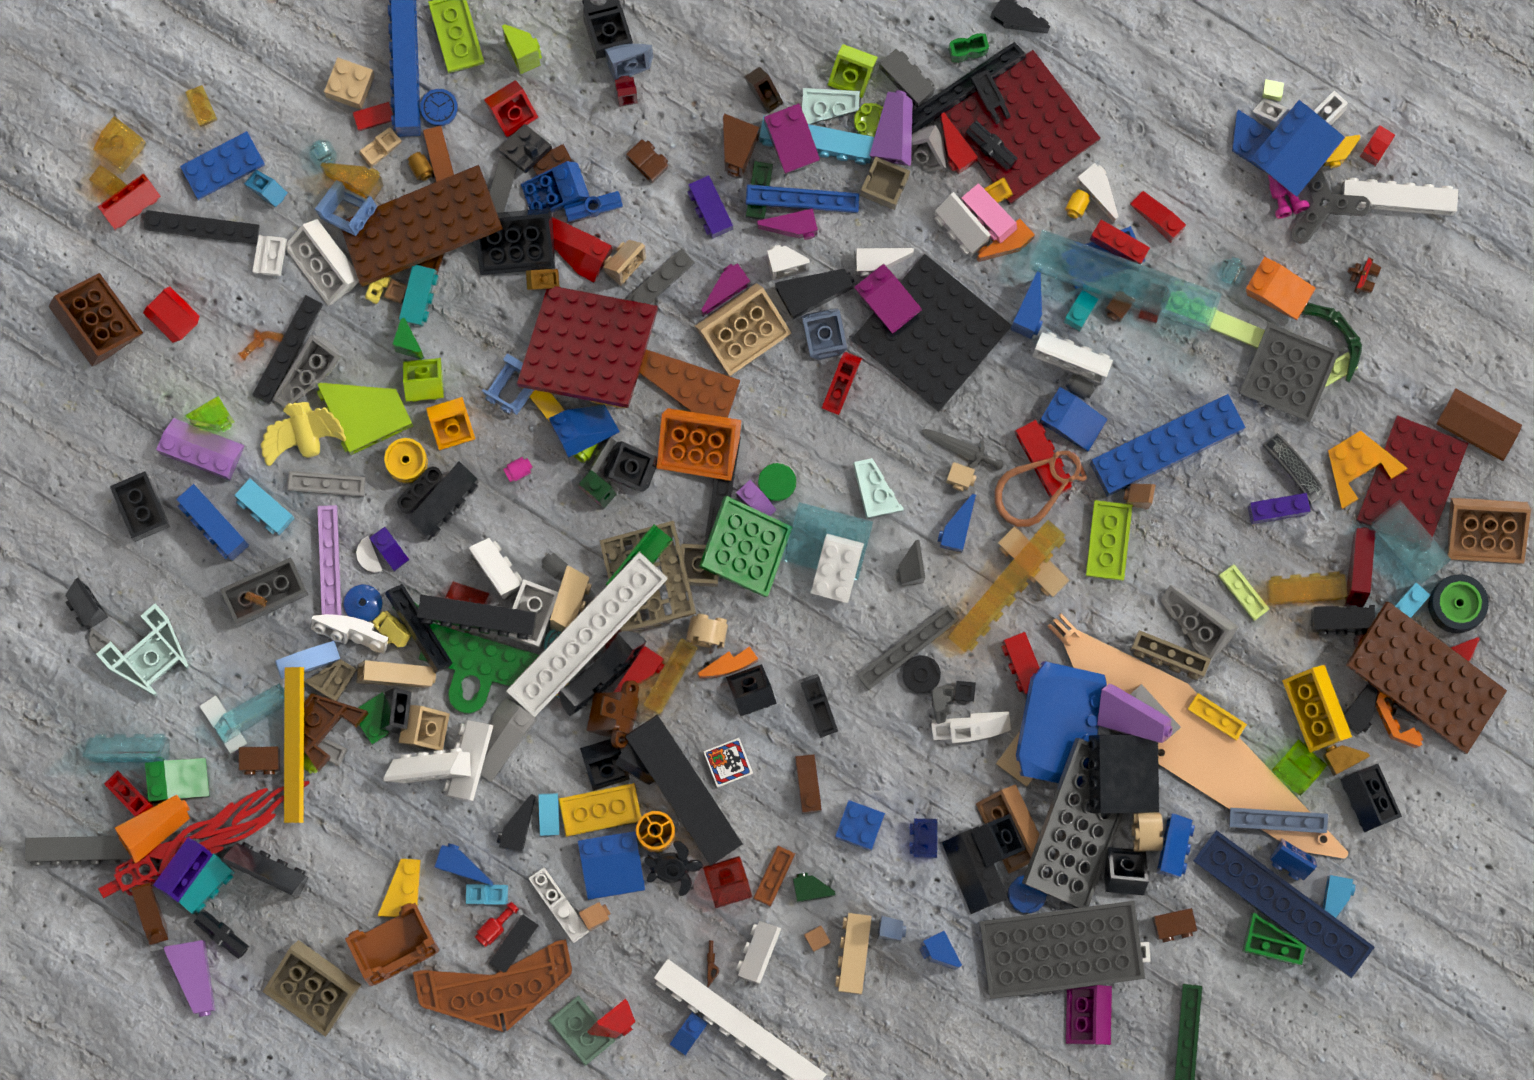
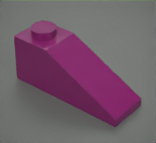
(796, 225)
(729, 284)

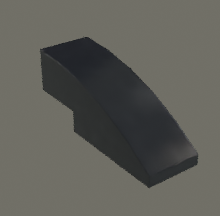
(818, 705)

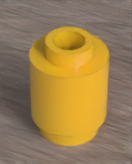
(1077, 204)

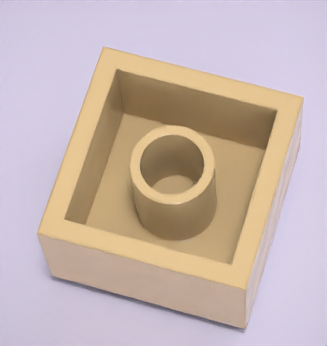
(349, 83)

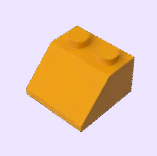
(450, 423)

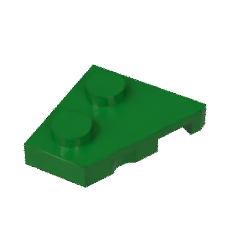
(372, 721)

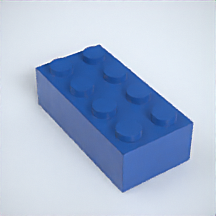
(214, 524)

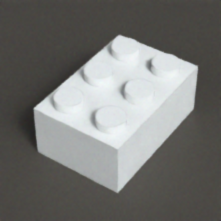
(837, 568)
(539, 600)

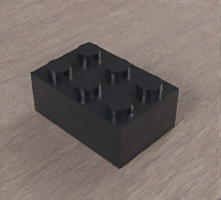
(140, 506)

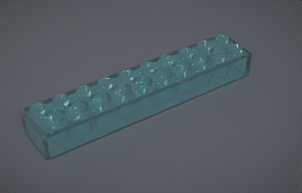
(1124, 281)

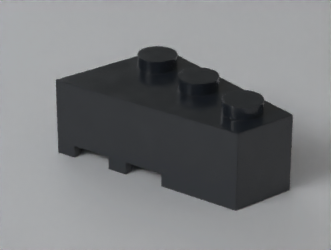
(1342, 619)

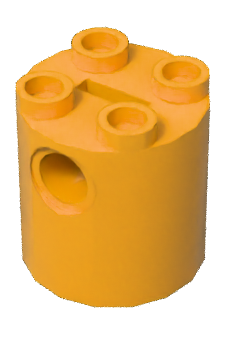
(664, 827)

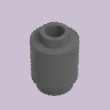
(1080, 386)
(554, 566)

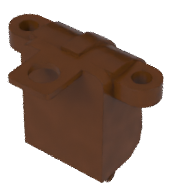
(615, 713)

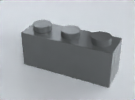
(907, 77)

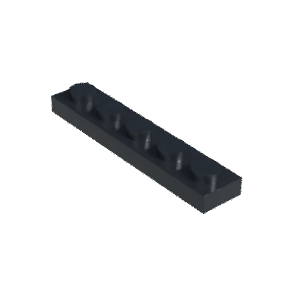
(420, 632)

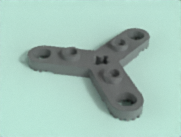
(1337, 205)

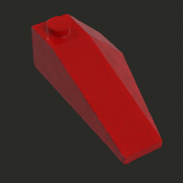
(580, 250)

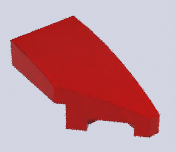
(1467, 648)

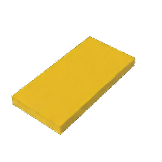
(600, 809)

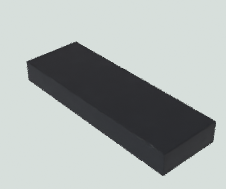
(514, 943)

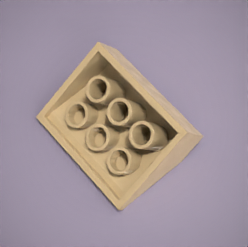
(743, 329)

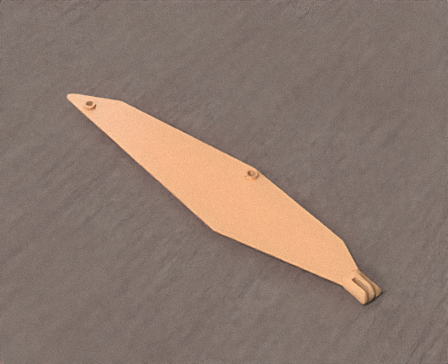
(1197, 751)

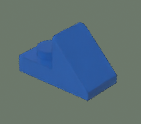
(688, 1033)

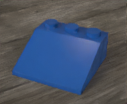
(611, 865)

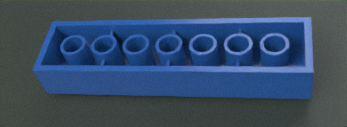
(404, 67)
(1167, 445)

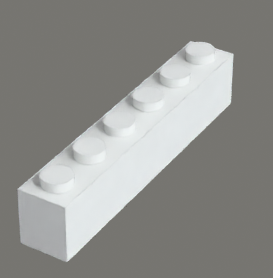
(1404, 197)

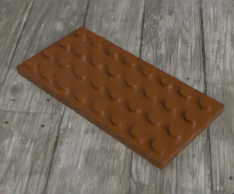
(423, 225)
(1426, 677)

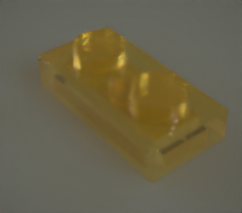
(201, 106)

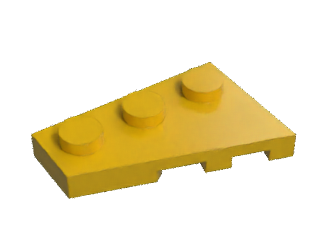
(403, 888)

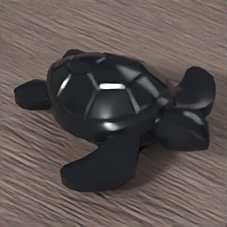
(673, 867)

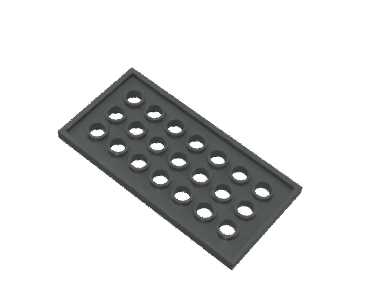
(1063, 848)

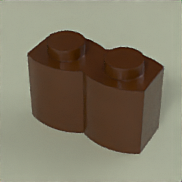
(647, 160)

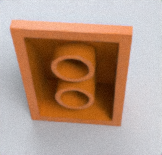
(1279, 288)

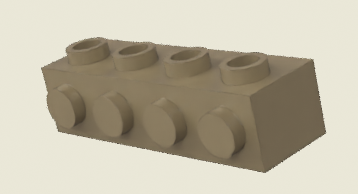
(1170, 654)

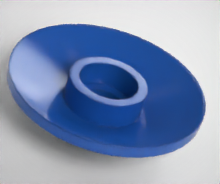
(370, 609)

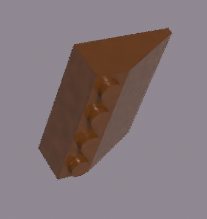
(95, 319)

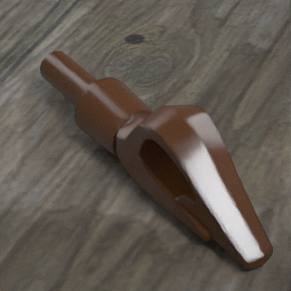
(710, 964)

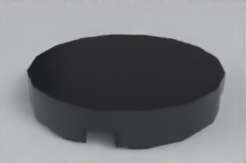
(921, 674)

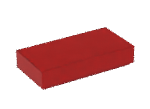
(373, 116)

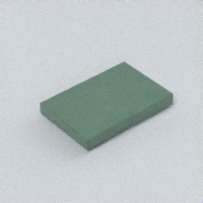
(572, 1025)

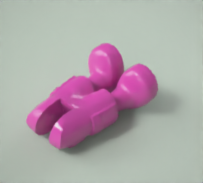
(1278, 193)

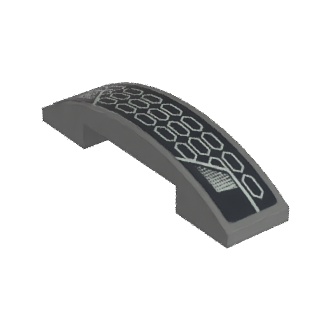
(1295, 467)

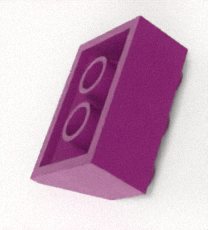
(1089, 1015)

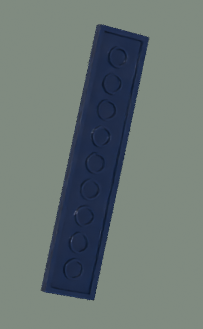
(1284, 904)

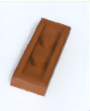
(438, 153)
(774, 876)

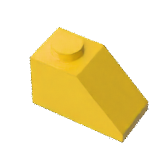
(1342, 151)

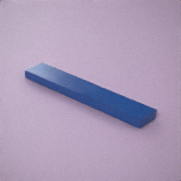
(802, 198)

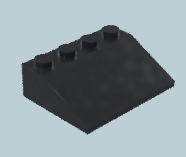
(522, 244)
(265, 869)

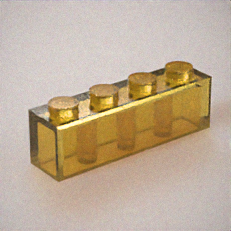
(1306, 589)
(670, 677)

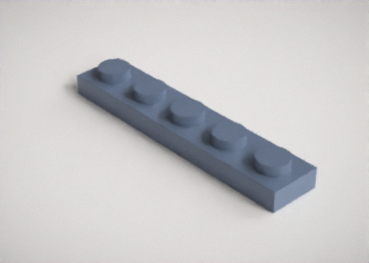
(1278, 820)

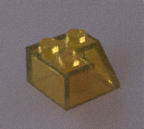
(119, 144)

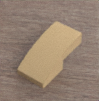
(380, 147)

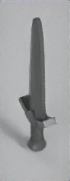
(964, 449)

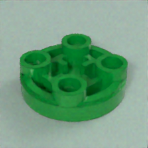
(777, 482)

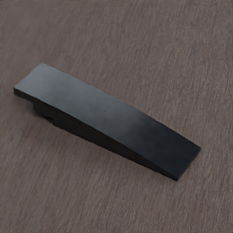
(683, 790)

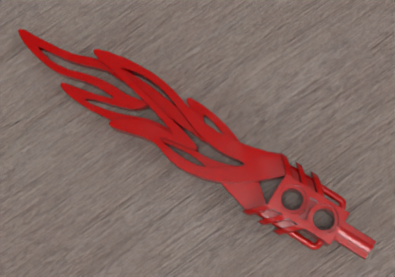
(167, 850)

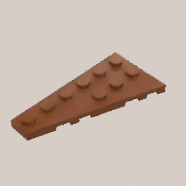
(691, 385)

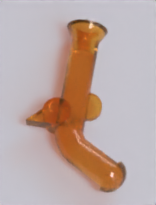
(258, 342)

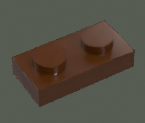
(552, 159)

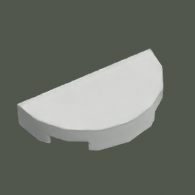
(367, 557)

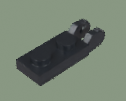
(990, 95)

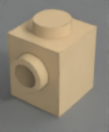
(961, 477)

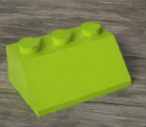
(522, 48)

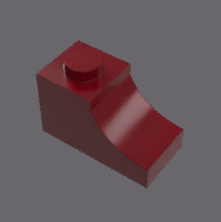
(626, 91)

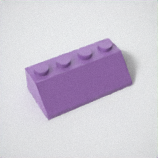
(200, 449)

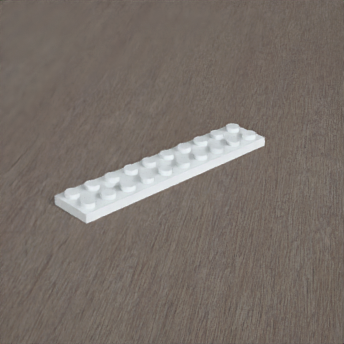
(586, 634)

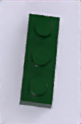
(760, 176)

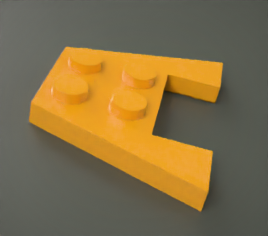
(1356, 457)

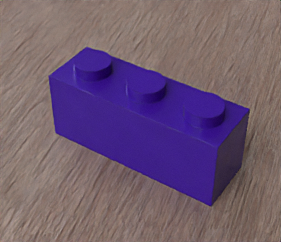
(709, 207)
(1278, 508)
(183, 869)

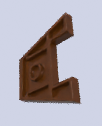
(319, 718)

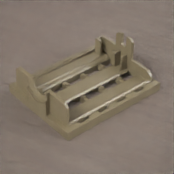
(671, 569)

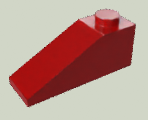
(958, 152)
(1158, 216)
(841, 383)
(643, 668)
(128, 794)

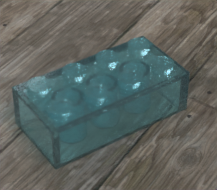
(1410, 541)

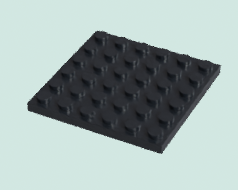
(941, 342)

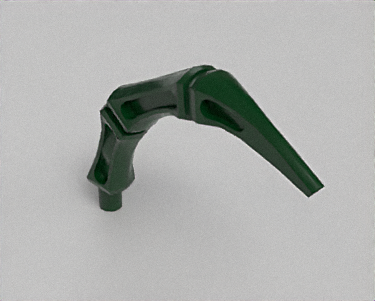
(1337, 320)

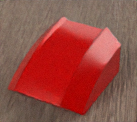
(171, 315)

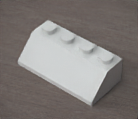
(322, 261)
(1072, 357)
(474, 740)
(429, 767)

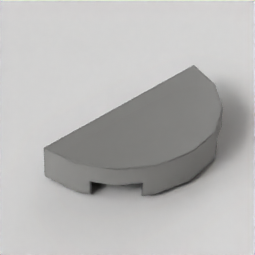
(98, 641)

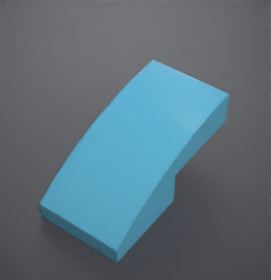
(549, 814)
(486, 894)

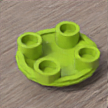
(867, 119)

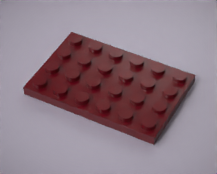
(1426, 484)

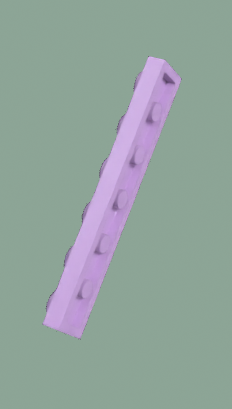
(329, 560)

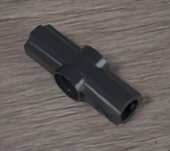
(991, 145)
(221, 934)

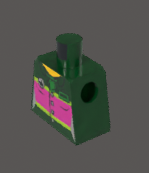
(596, 489)

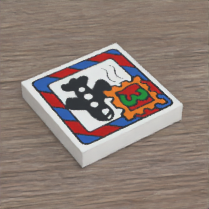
(728, 762)

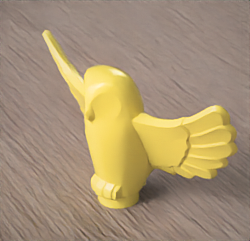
(300, 430)

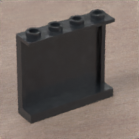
(1123, 774)

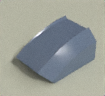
(628, 59)
(824, 333)

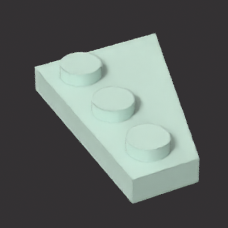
(827, 103)
(874, 491)

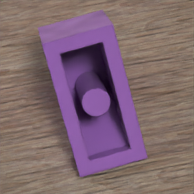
(755, 498)

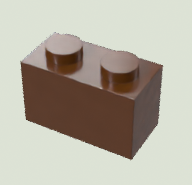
(259, 760)
(1174, 924)

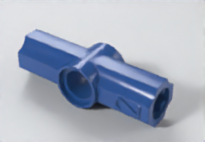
(605, 202)

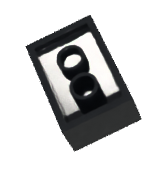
(85, 604)

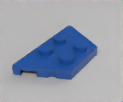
(1248, 136)

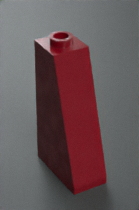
(1360, 567)

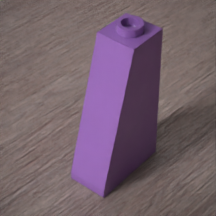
(894, 130)
(1129, 715)
(193, 974)

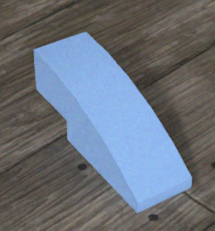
(310, 658)

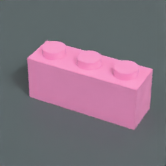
(989, 213)

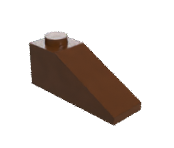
(808, 784)
(150, 914)

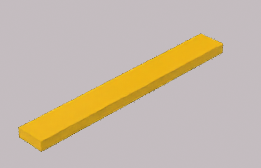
(294, 745)

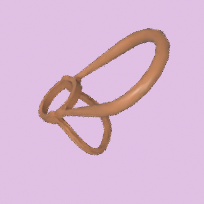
(1044, 511)

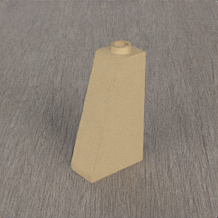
(395, 674)

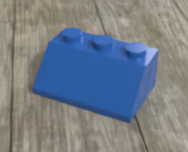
(1175, 846)
(940, 951)

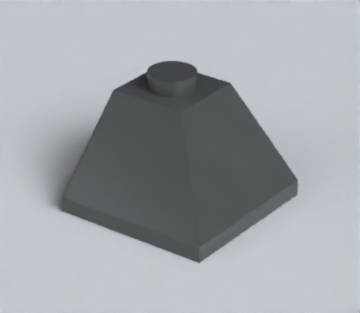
(911, 567)

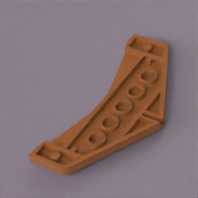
(485, 997)

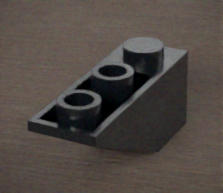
(1015, 17)

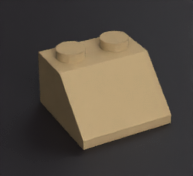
(425, 728)

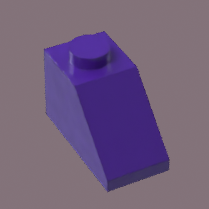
(389, 548)

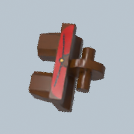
(1368, 269)

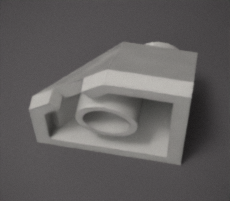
(928, 149)

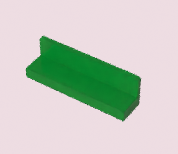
(650, 546)

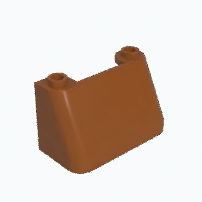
(392, 945)

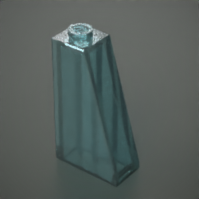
(250, 713)

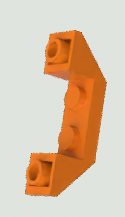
(1410, 737)

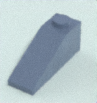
(891, 929)

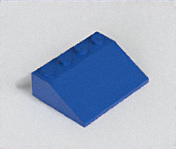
(1297, 148)

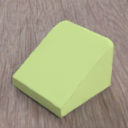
(1273, 90)

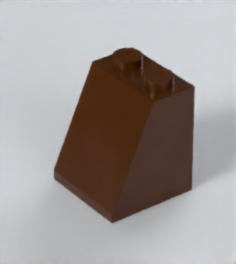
(739, 144)

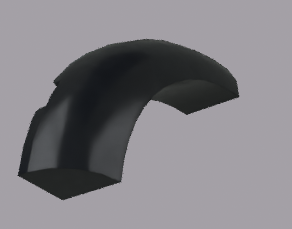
(602, 672)

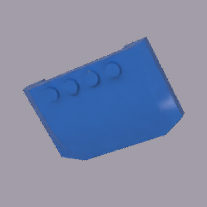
(1058, 709)

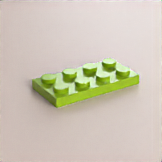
(456, 34)
(1109, 540)

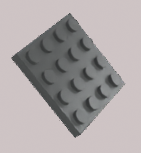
(1289, 372)

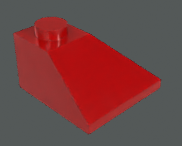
(615, 1022)

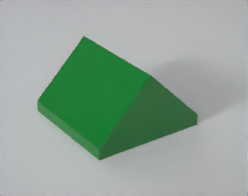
(405, 341)

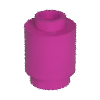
(518, 469)

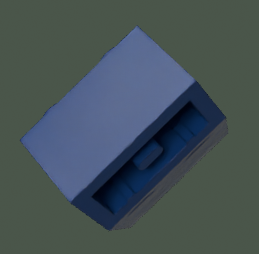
(556, 188)

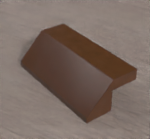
(1479, 424)

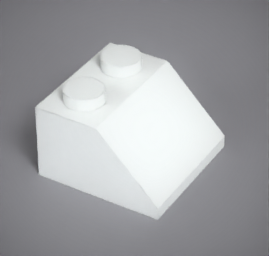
(786, 262)

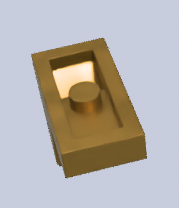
(542, 279)

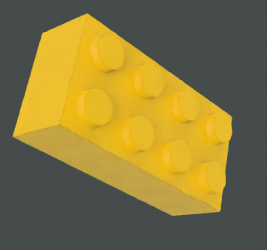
(1317, 708)

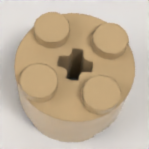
(707, 632)
(1147, 832)

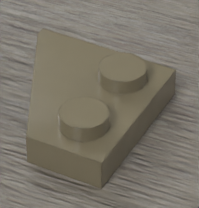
(333, 680)

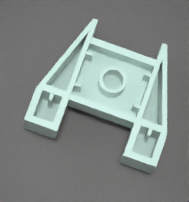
(150, 657)

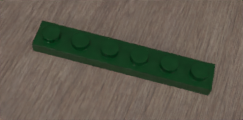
(1188, 1032)

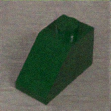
(810, 888)

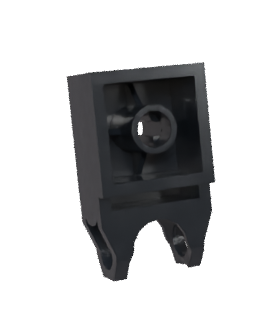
(602, 20)

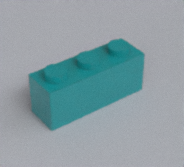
(419, 295)

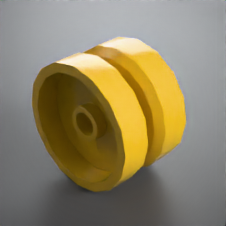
(405, 449)

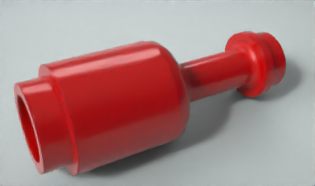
(493, 927)

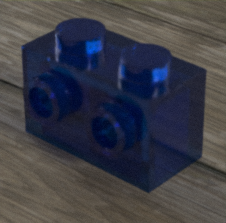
(924, 838)

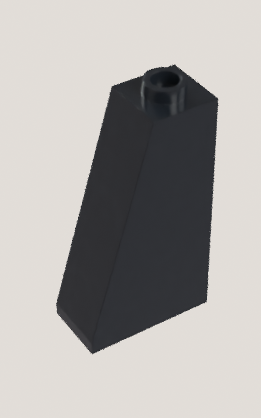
(811, 291)

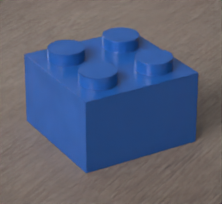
(859, 825)

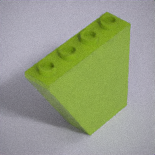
(365, 413)

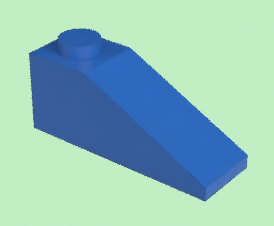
(956, 530)
(456, 862)

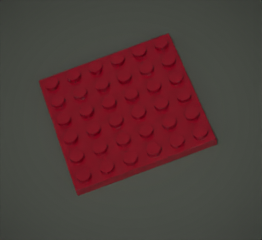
(1042, 130)
(587, 346)

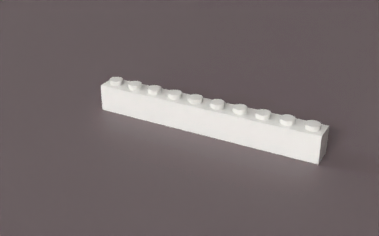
(736, 1023)

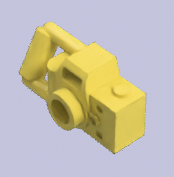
(378, 288)
(392, 629)

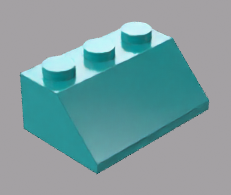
(206, 884)

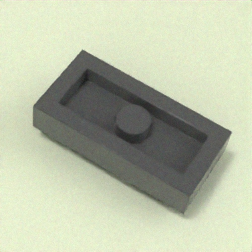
(599, 455)

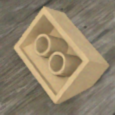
(570, 599)

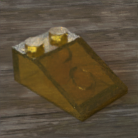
(356, 179)

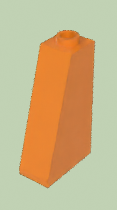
(152, 827)

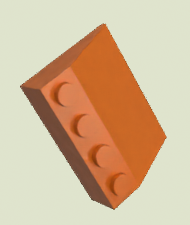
(698, 443)

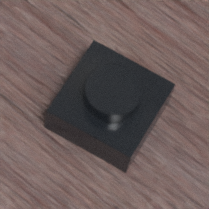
(965, 691)

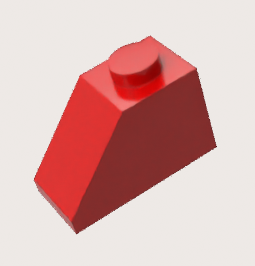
(1377, 145)

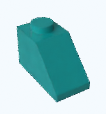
(1080, 310)

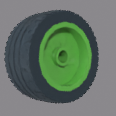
(1451, 591)

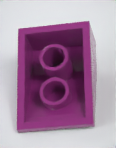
(791, 138)
(887, 298)

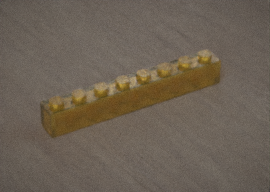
(1007, 585)

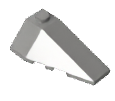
(309, 369)
(1202, 624)
(509, 728)

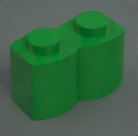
(973, 47)

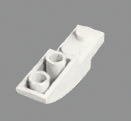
(342, 628)
(974, 728)
(558, 905)

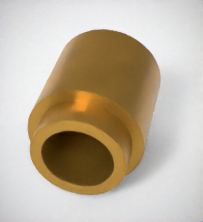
(420, 166)

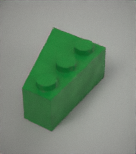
(1272, 943)

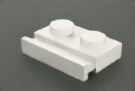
(269, 255)

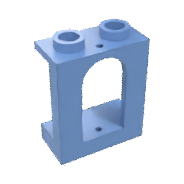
(333, 199)
(492, 395)

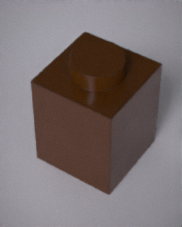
(1117, 310)

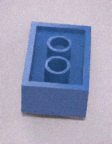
(1028, 317)
(1073, 419)
(583, 427)
(1293, 859)

